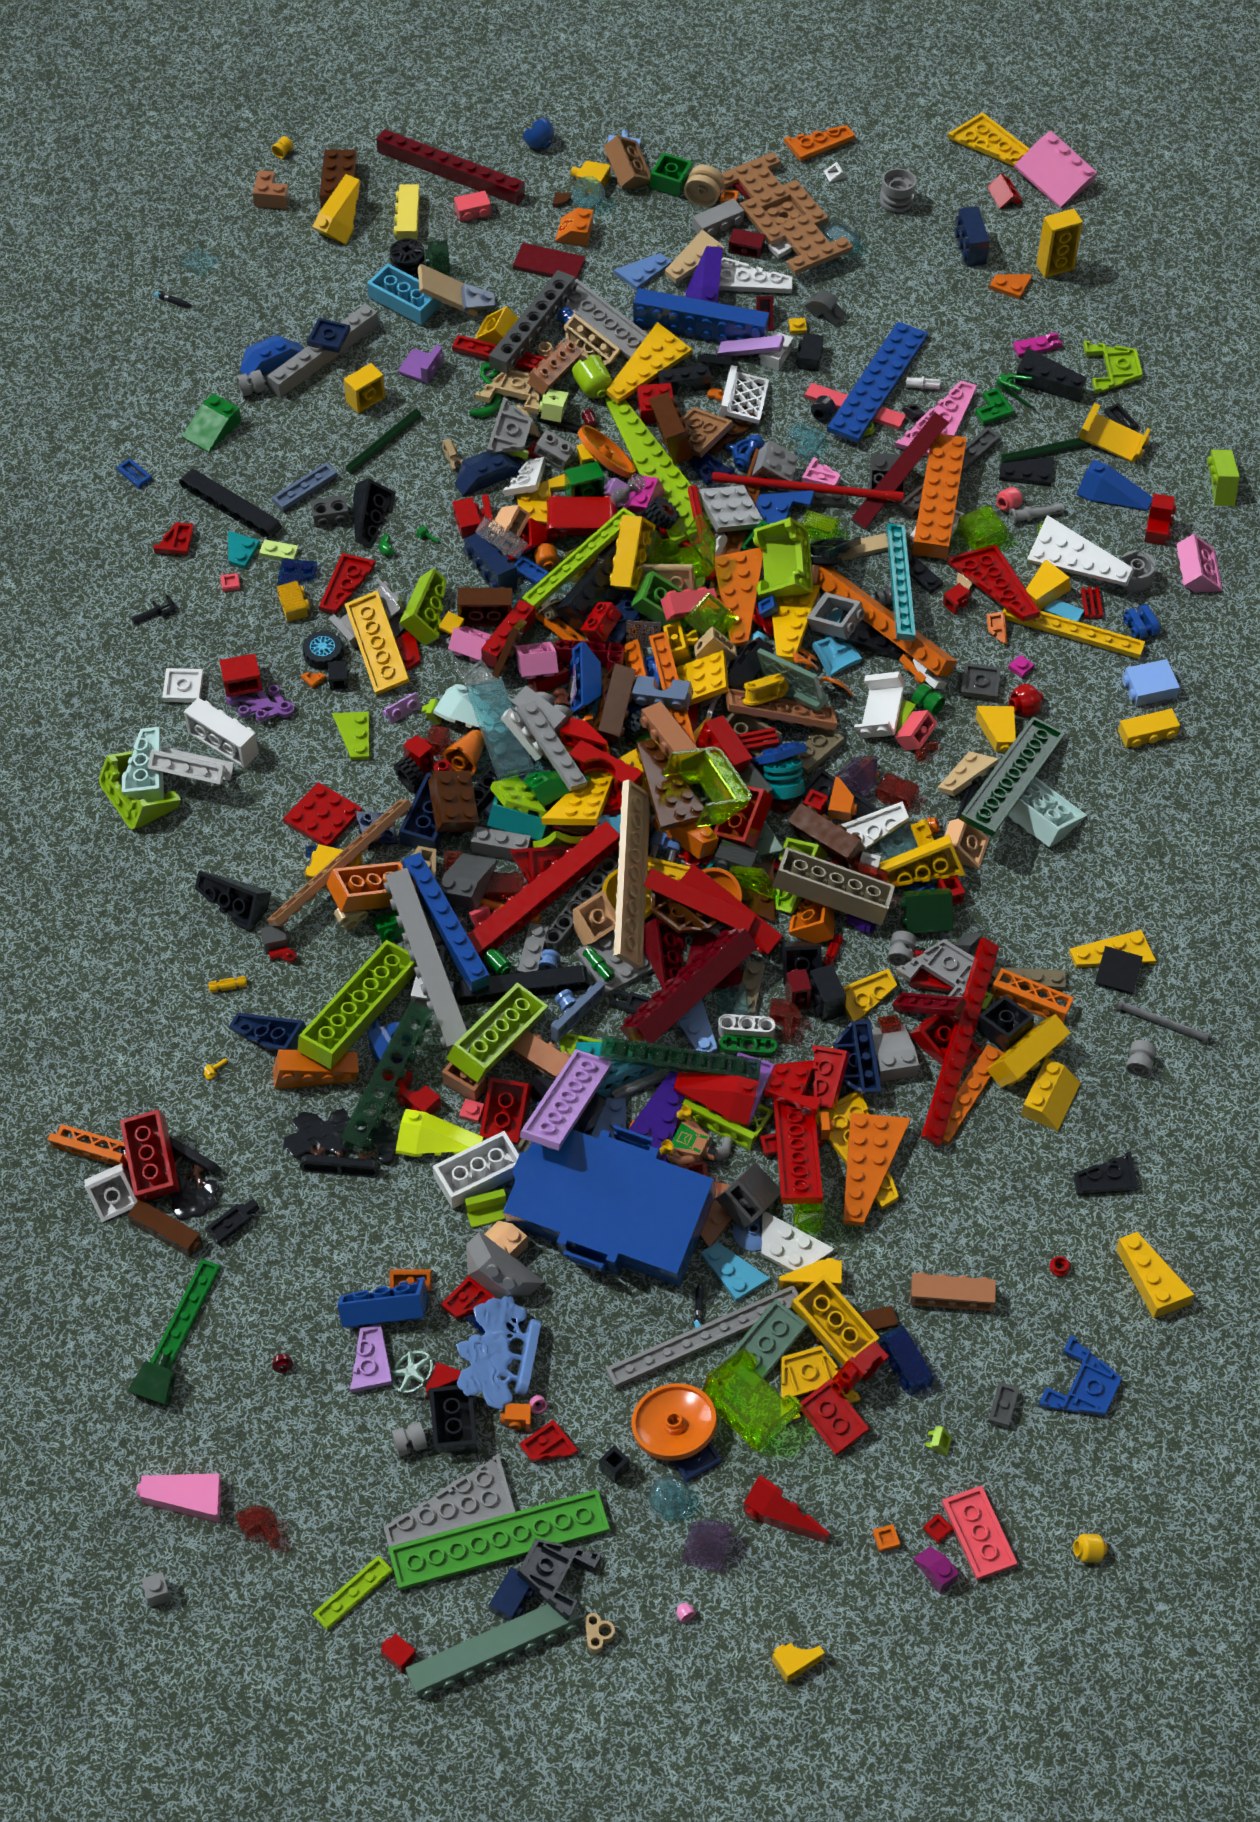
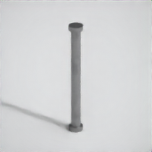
(1163, 1021)

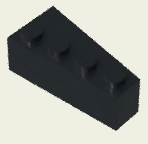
(1050, 377)

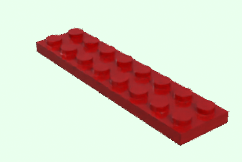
(797, 1154)

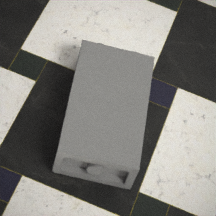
(392, 606)

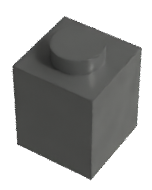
(274, 937)

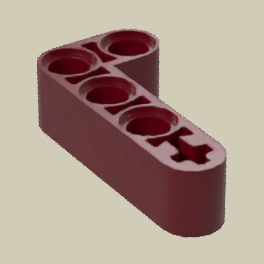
(606, 652)

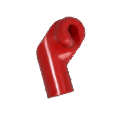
(283, 953)

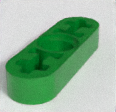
(762, 1052)

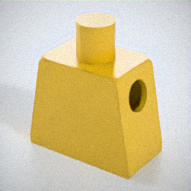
(598, 170)

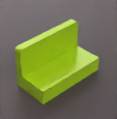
(486, 1208)

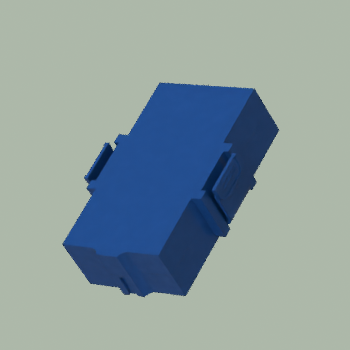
(612, 1203)

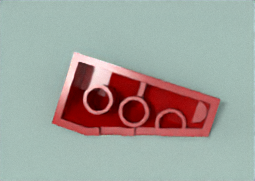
(724, 1094)
(770, 1508)

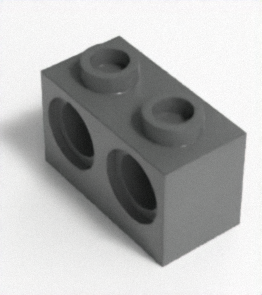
(330, 511)

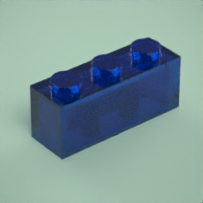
(906, 1360)

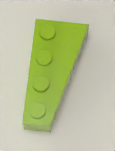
(424, 607)

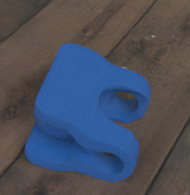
(379, 1040)

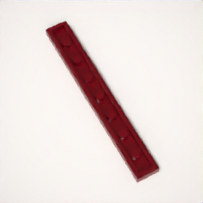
(901, 469)

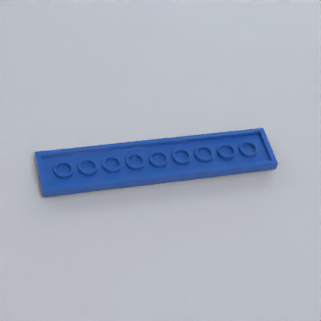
(877, 382)

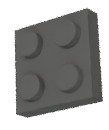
(980, 681)

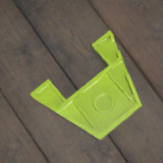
(1120, 362)

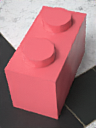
(472, 206)
(916, 730)

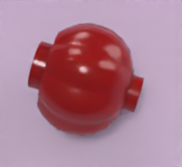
(1027, 699)

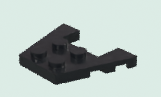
(546, 1568)

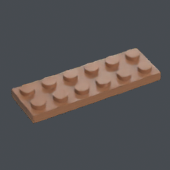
(783, 710)

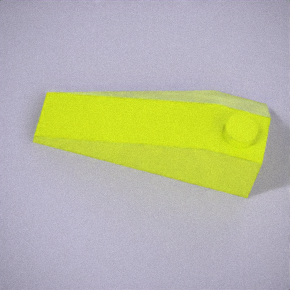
(429, 1134)

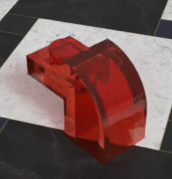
(786, 1014)
(257, 1520)

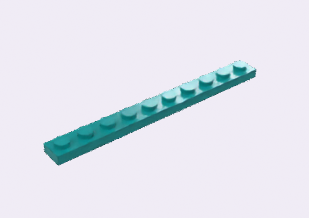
(900, 582)

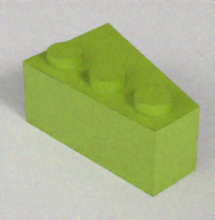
(1223, 477)

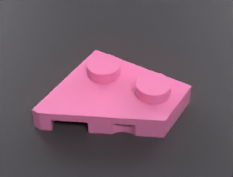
(820, 474)

